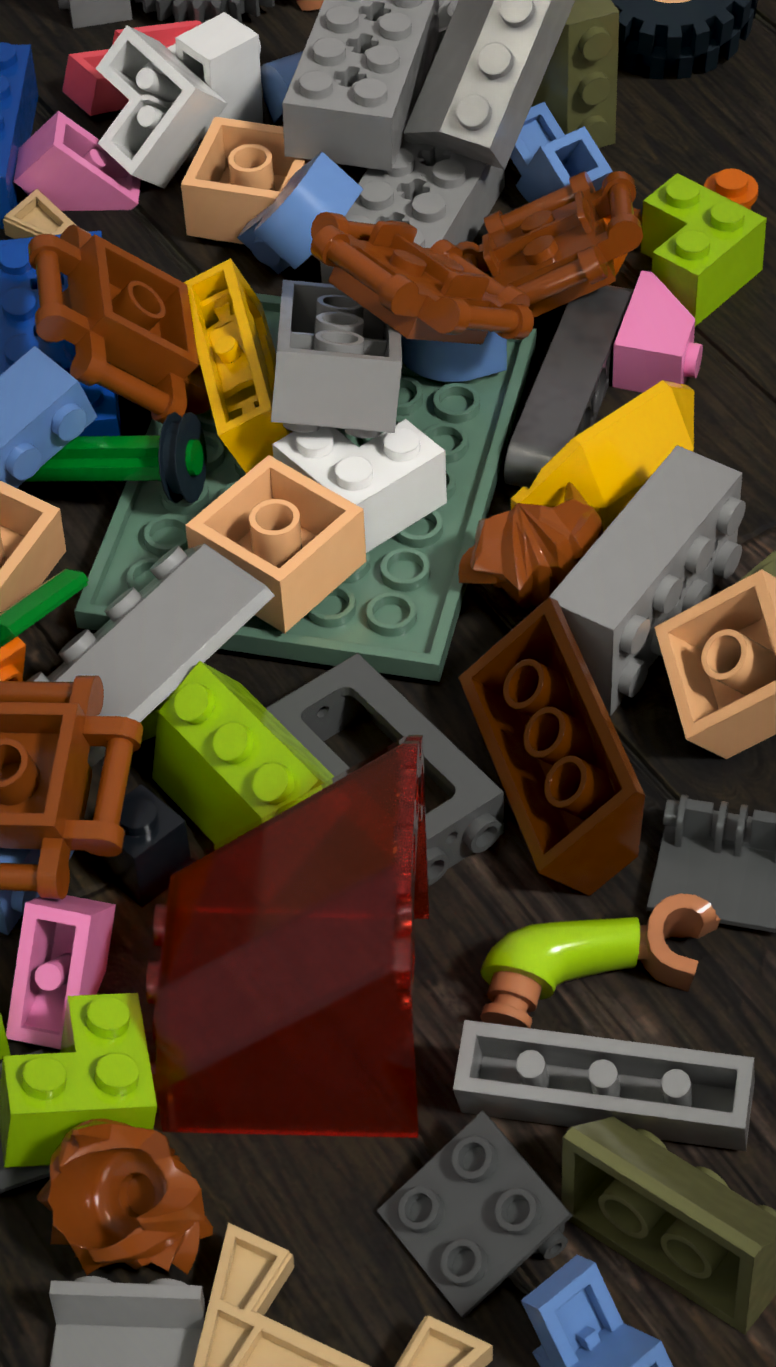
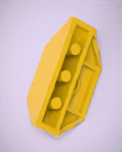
(617, 452)

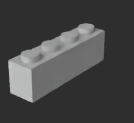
(589, 1078)

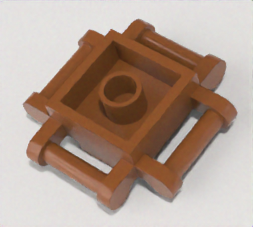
(560, 241)
(416, 288)
(119, 320)
(48, 778)

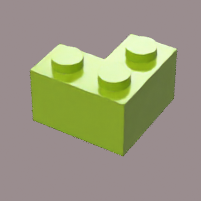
(701, 243)
(95, 1076)

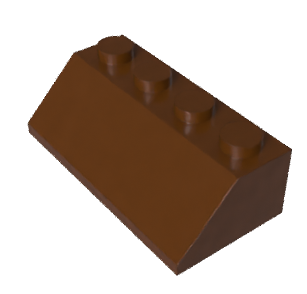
(557, 752)

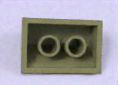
(584, 71)
(671, 1218)

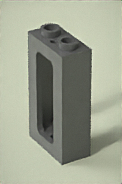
(354, 690)

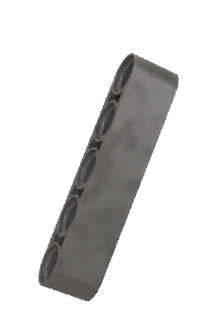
(569, 382)

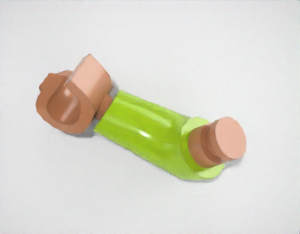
(543, 955)

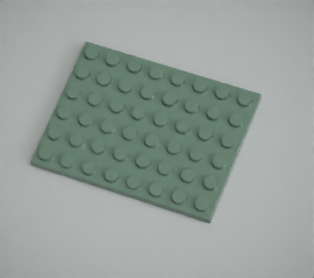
(408, 592)

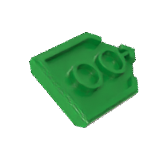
(40, 602)

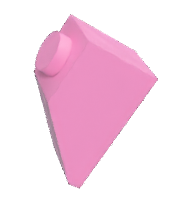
(74, 169)
(654, 339)
(58, 956)

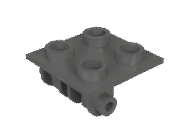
(720, 860)
(476, 1214)

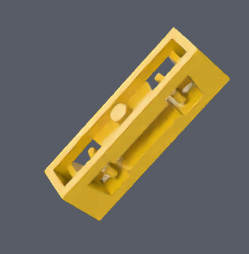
(236, 361)

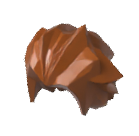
(531, 547)
(123, 1198)

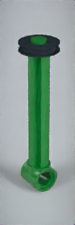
(173, 457)

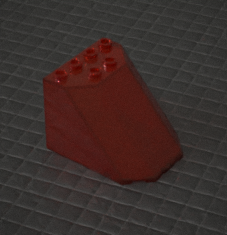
(287, 964)

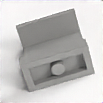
(126, 1323)

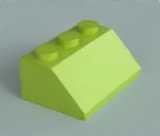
(227, 755)

